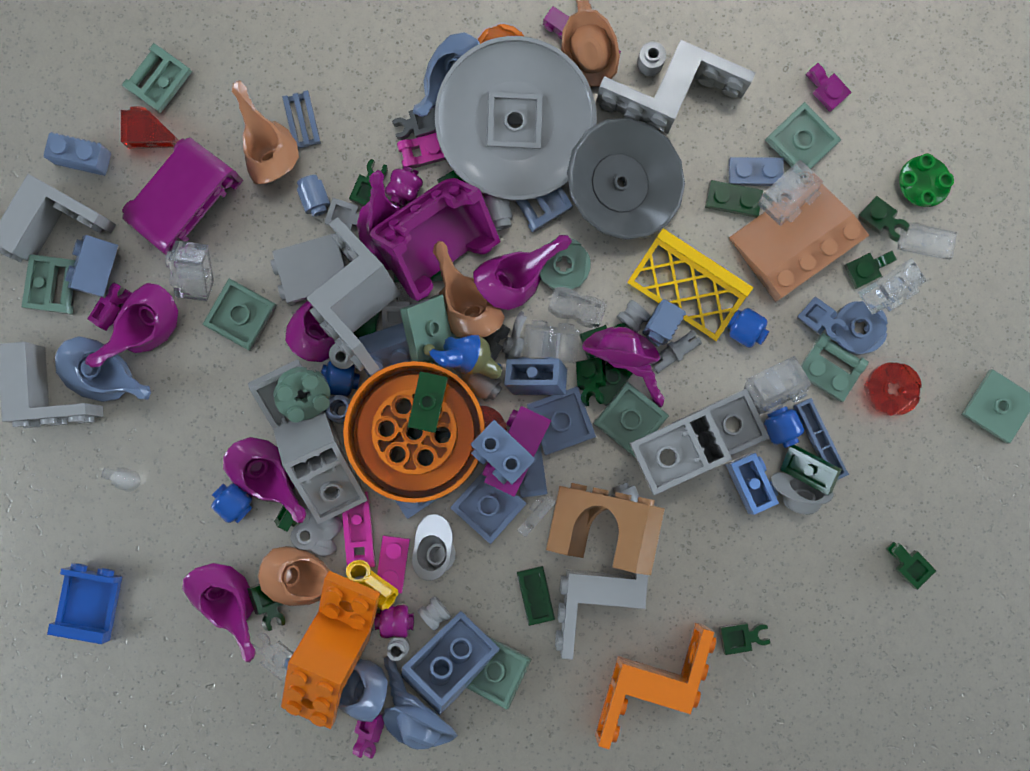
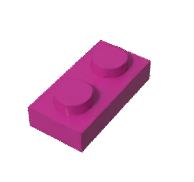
(393, 560)

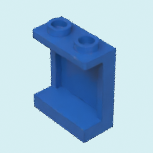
(86, 604)

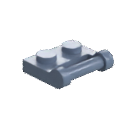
(552, 204)

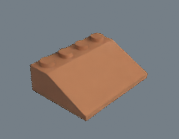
(798, 250)

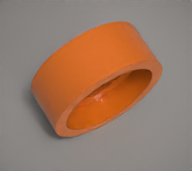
(371, 451)

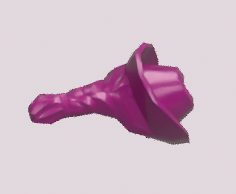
(373, 213)
(514, 277)
(141, 325)
(307, 337)
(629, 351)
(259, 472)
(224, 610)

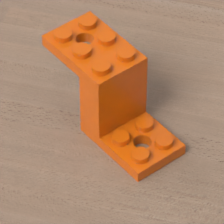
(330, 650)
(655, 685)

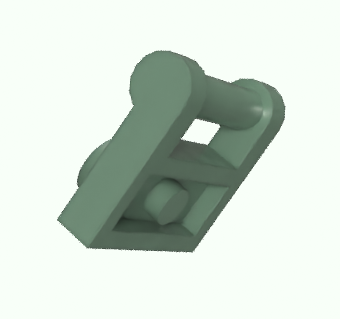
(162, 83)
(41, 285)
(828, 375)

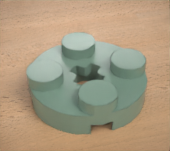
(573, 276)
(301, 408)

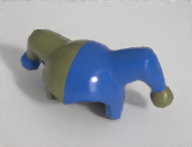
(466, 355)

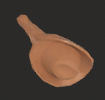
(591, 44)
(264, 139)
(465, 306)
(292, 576)

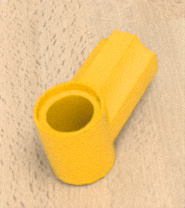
(373, 581)

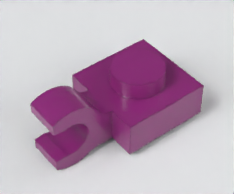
(830, 90)
(107, 308)
(368, 733)

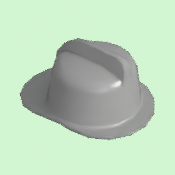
(799, 495)
(433, 548)

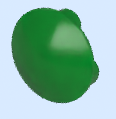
(925, 181)

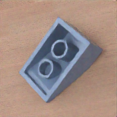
(449, 662)

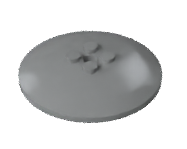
(506, 79)

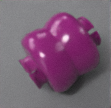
(403, 186)
(394, 621)

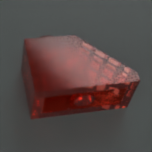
(144, 130)

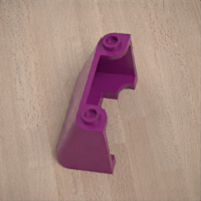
(179, 194)
(444, 213)

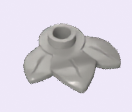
(514, 345)
(320, 534)

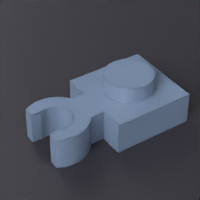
(821, 317)

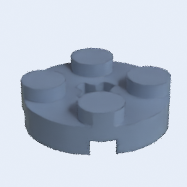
(874, 330)

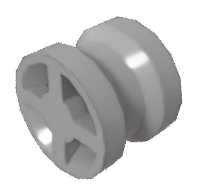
(634, 316)
(434, 613)

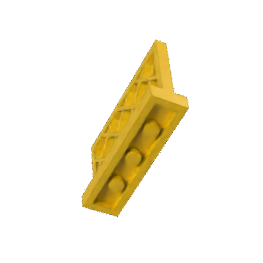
(703, 265)

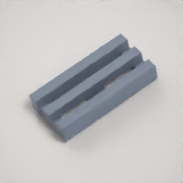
(296, 98)

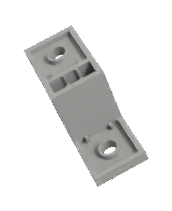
(685, 65)
(34, 215)
(352, 297)
(26, 390)
(699, 441)
(310, 453)
(594, 589)

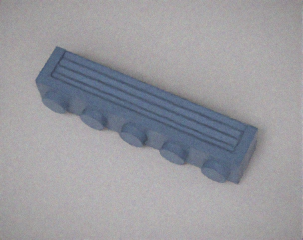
(818, 434)

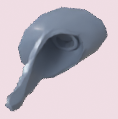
(440, 63)
(97, 383)
(363, 692)
(410, 719)

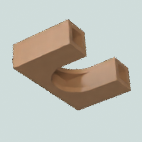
(637, 524)

